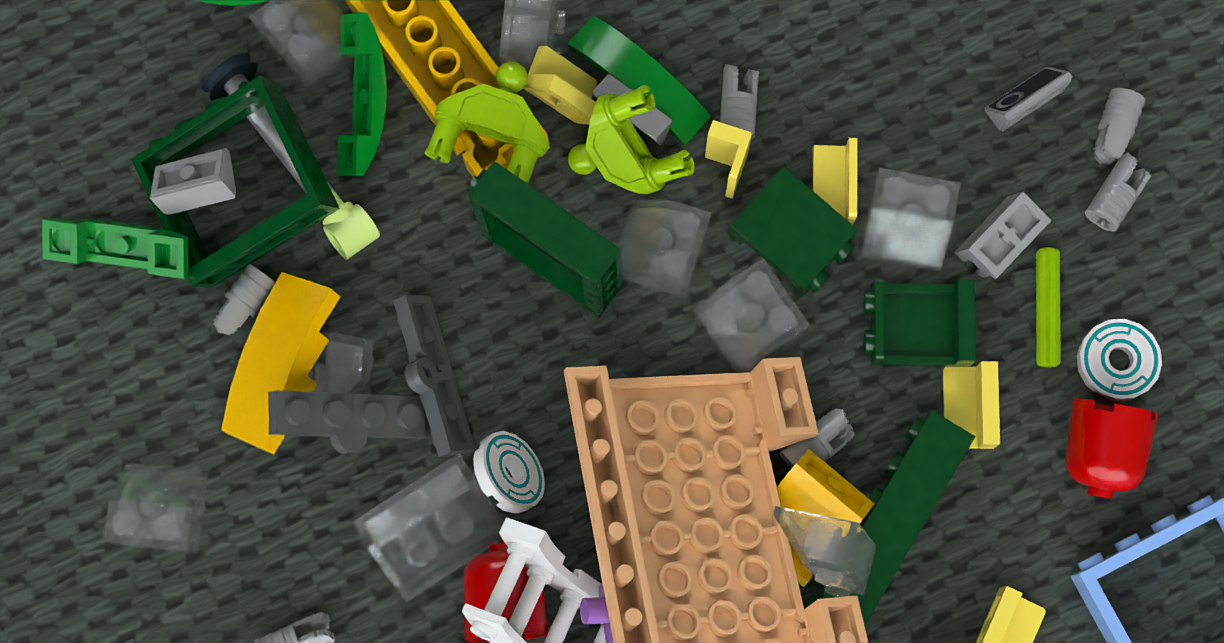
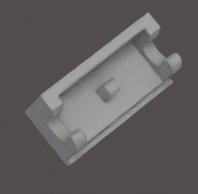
(1003, 235)

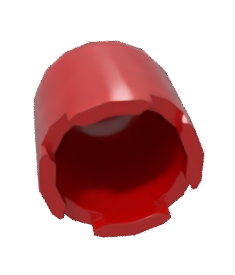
(1108, 446)
(479, 581)

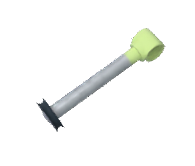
(347, 228)

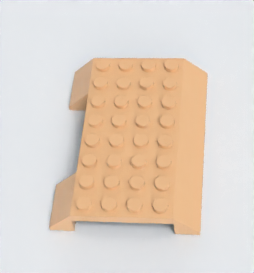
(689, 502)

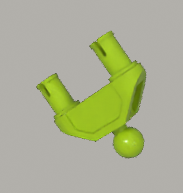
(495, 115)
(619, 150)

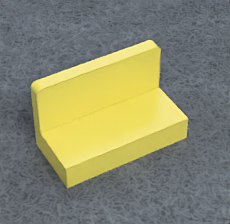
(561, 85)
(730, 147)
(836, 177)
(973, 402)
(1011, 619)

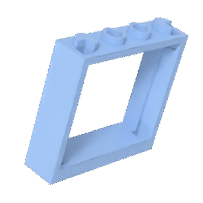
(1129, 550)

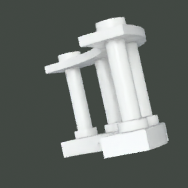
(535, 550)

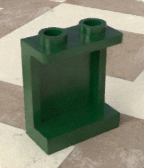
(794, 231)
(921, 324)

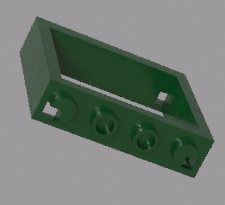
(193, 133)
(546, 238)

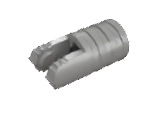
(739, 107)
(1117, 124)
(1117, 194)
(243, 300)
(832, 437)
(308, 630)

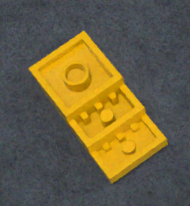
(277, 356)

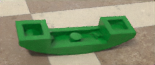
(623, 59)
(369, 94)
(116, 244)

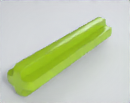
(1048, 307)

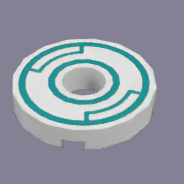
(1139, 346)
(527, 480)

